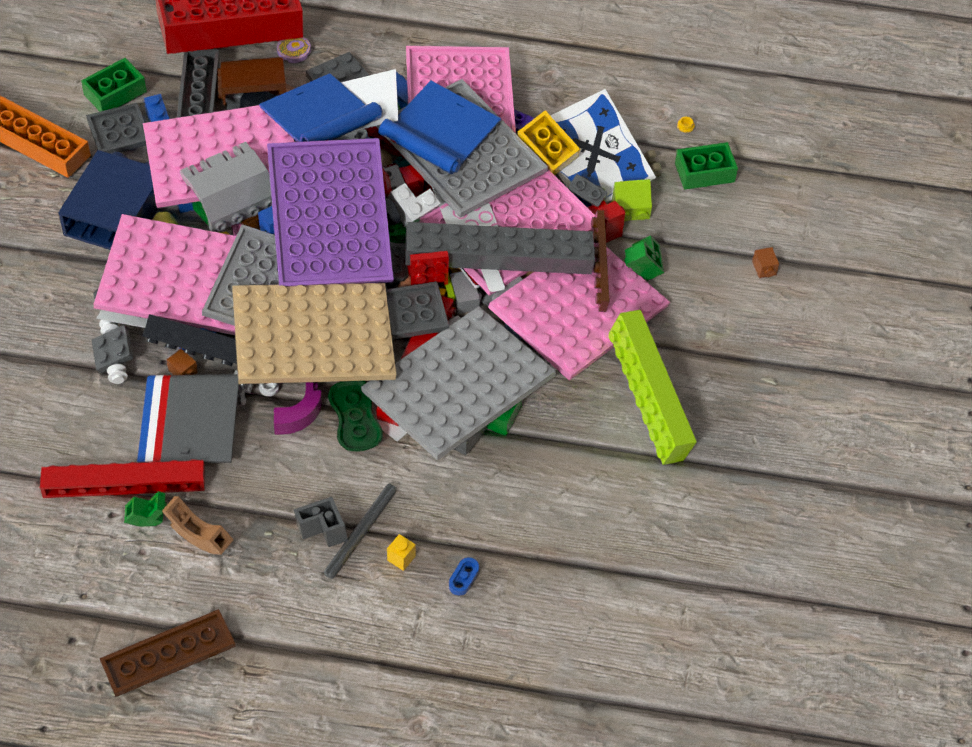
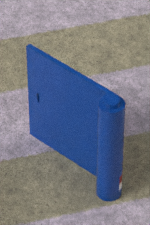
(320, 110)
(440, 127)

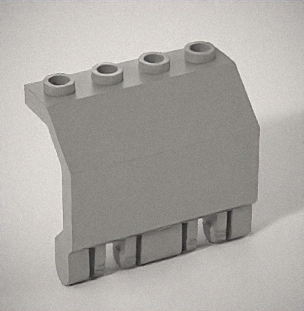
(230, 186)

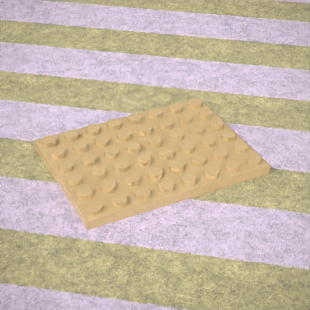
(312, 333)

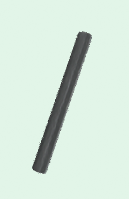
(360, 531)

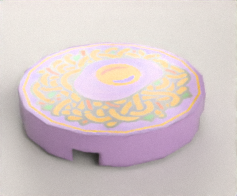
(294, 49)

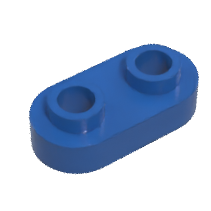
(463, 578)

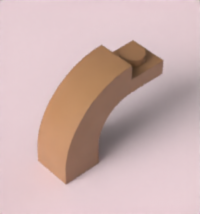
(205, 536)

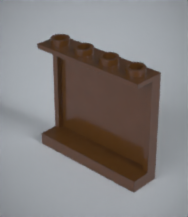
(251, 76)

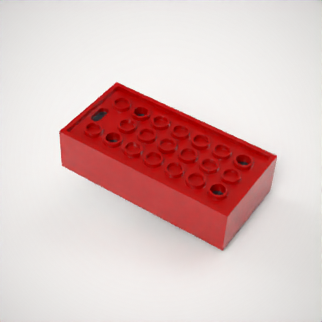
(227, 23)

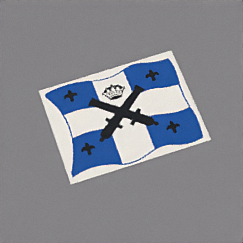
(605, 145)

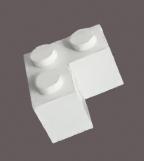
(411, 207)

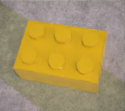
(549, 142)

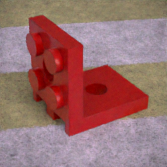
(428, 268)

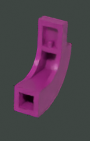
(297, 417)

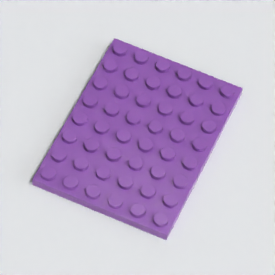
(329, 212)

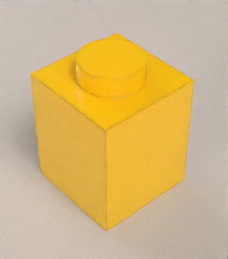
(401, 552)

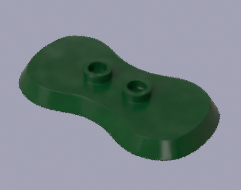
(357, 425)

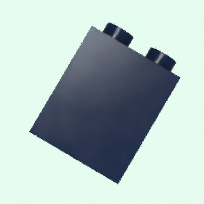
(103, 193)

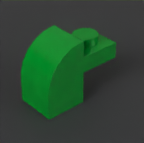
(145, 512)

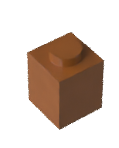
(765, 262)
(181, 364)

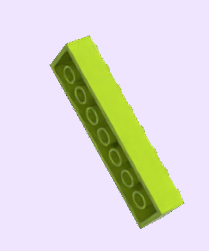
(652, 387)

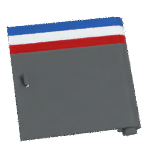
(189, 418)

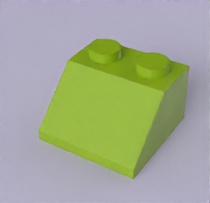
(634, 198)

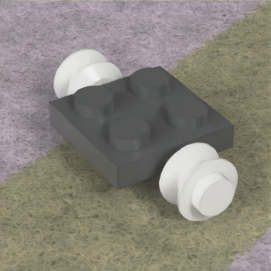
(112, 350)

